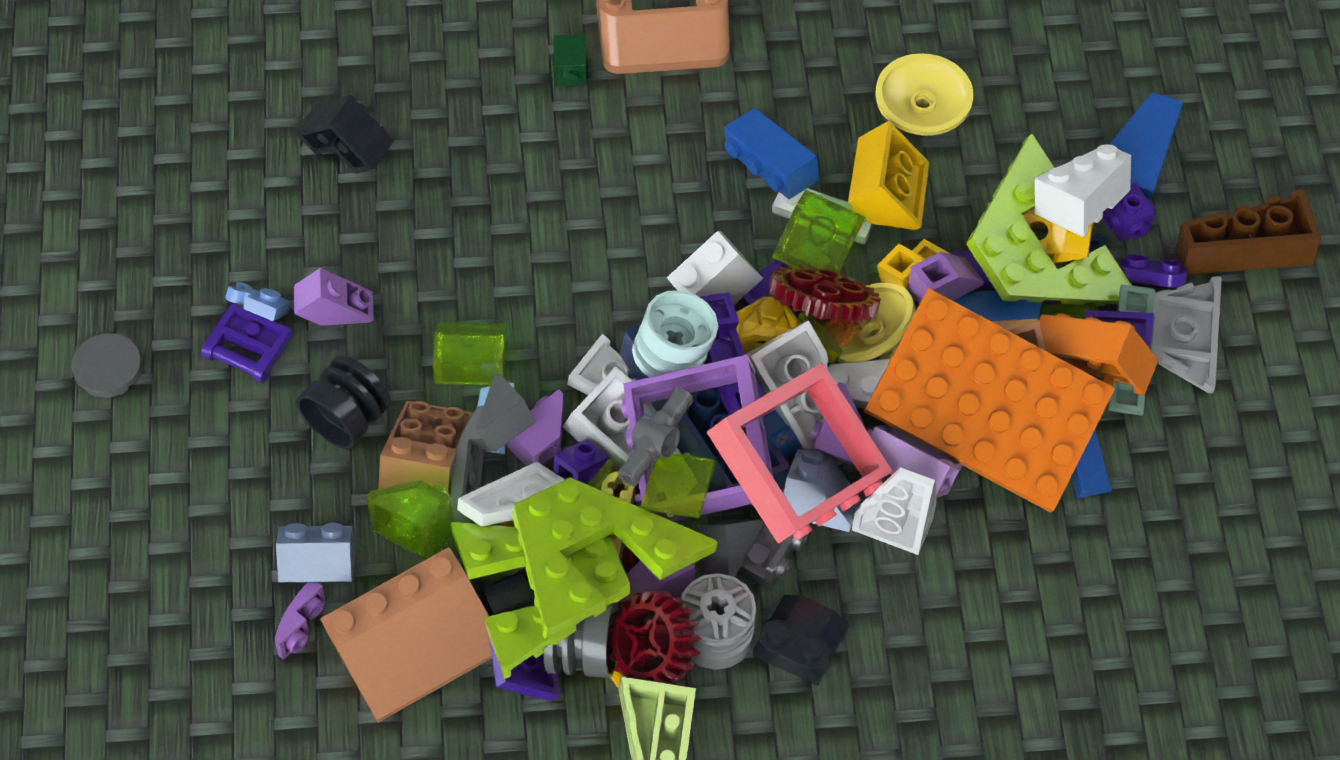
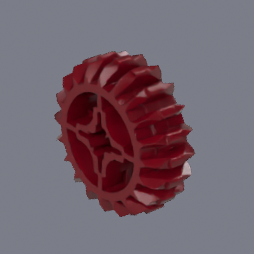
(664, 636)

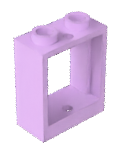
(914, 456)

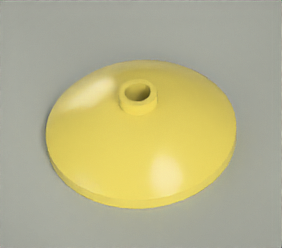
(928, 83)
(886, 329)

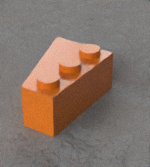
(1100, 349)

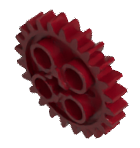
(824, 294)

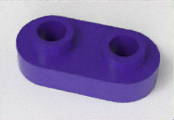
(1159, 273)

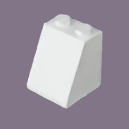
(715, 270)

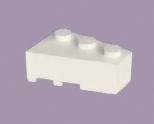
(1083, 188)

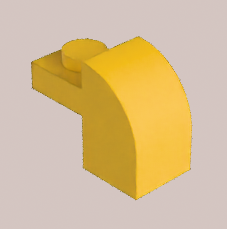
(897, 264)

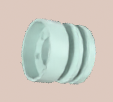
(674, 333)

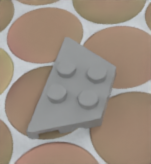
(1188, 331)

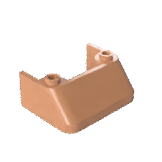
(663, 36)

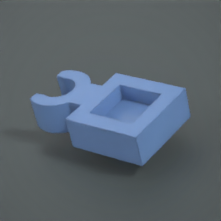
(264, 302)

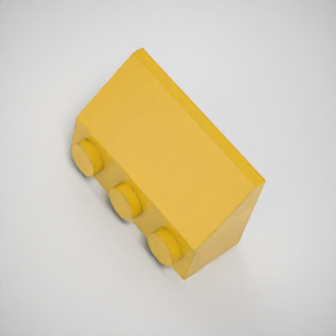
(888, 179)

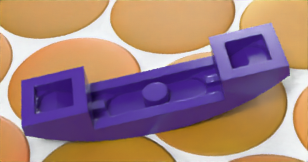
(726, 346)

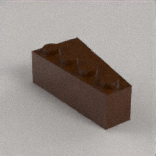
(1251, 238)

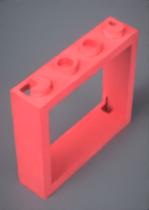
(759, 482)

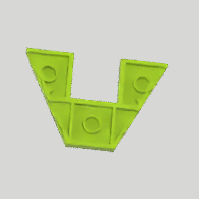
(1016, 258)
(576, 516)
(519, 632)

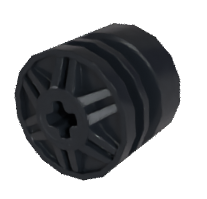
(343, 402)

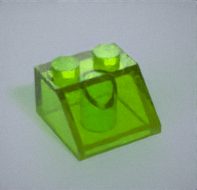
(818, 234)
(469, 352)
(412, 516)

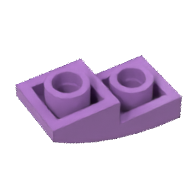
(293, 628)

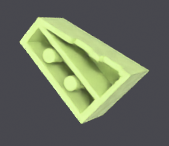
(656, 718)

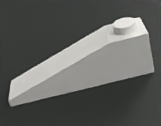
(783, 360)
(602, 420)
(899, 511)

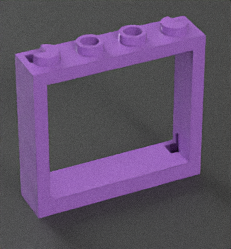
(693, 380)

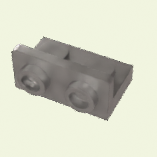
(769, 559)

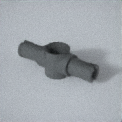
(655, 436)

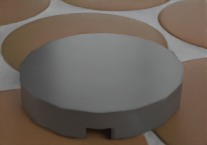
(107, 365)

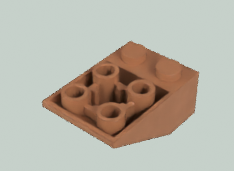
(422, 445)

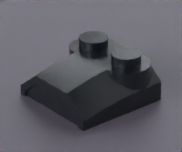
(801, 638)

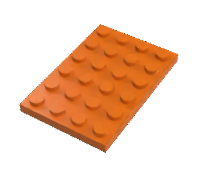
(989, 400)

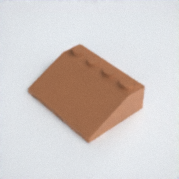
(411, 634)

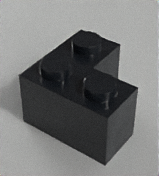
(347, 130)

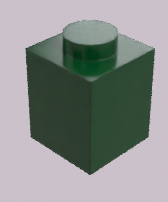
(569, 60)

